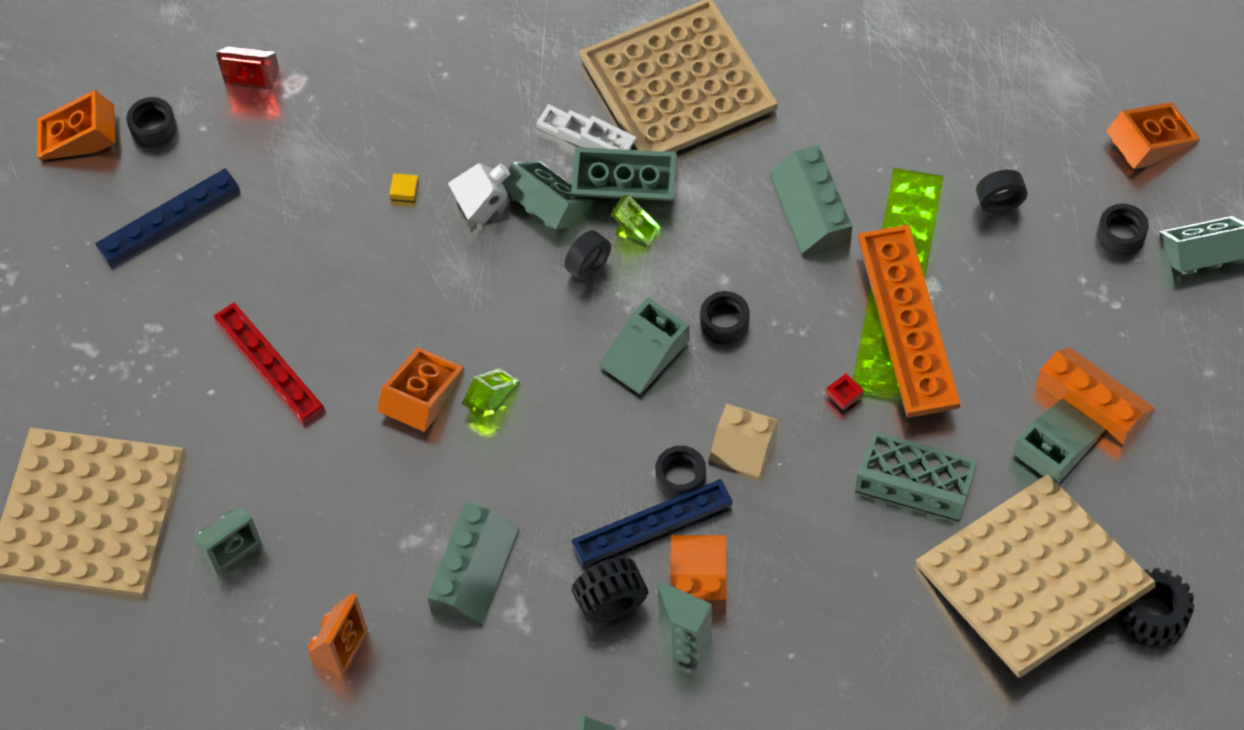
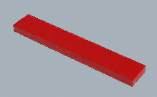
(269, 363)

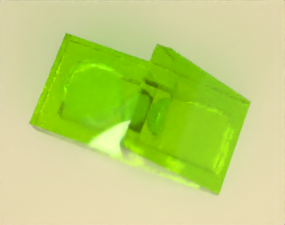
(634, 222)

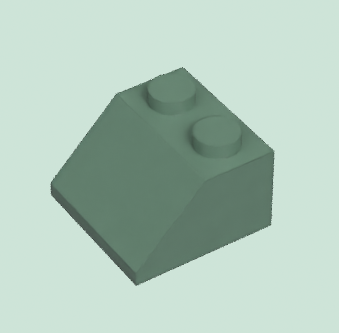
(227, 538)

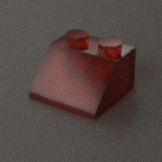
(248, 67)

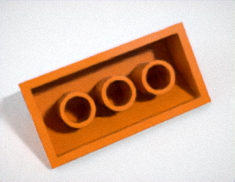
(1094, 394)

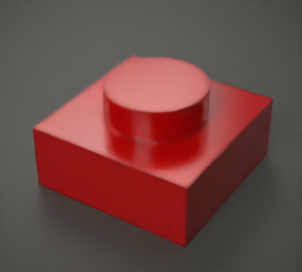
(844, 391)

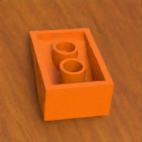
(77, 128)
(1151, 134)
(419, 389)
(700, 567)
(339, 636)

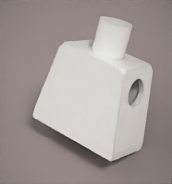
(480, 191)

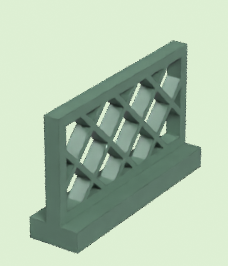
(911, 490)

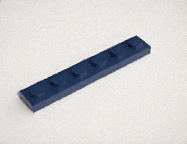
(167, 216)
(651, 522)

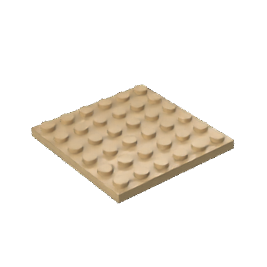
(678, 79)
(87, 511)
(1034, 575)

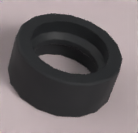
(148, 106)
(998, 181)
(1125, 212)
(587, 255)
(722, 299)
(679, 453)

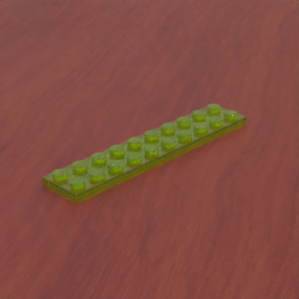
(911, 202)

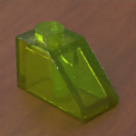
(489, 392)

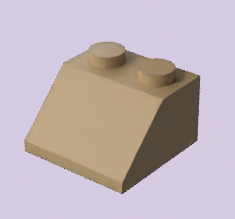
(743, 441)

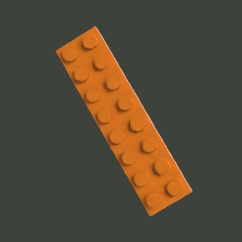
(908, 321)

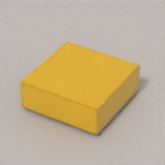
(403, 187)

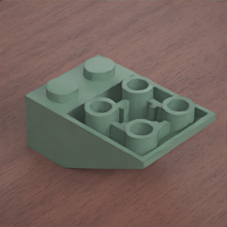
(645, 345)
(1057, 440)

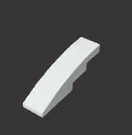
(583, 131)

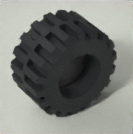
(609, 590)
(1160, 628)

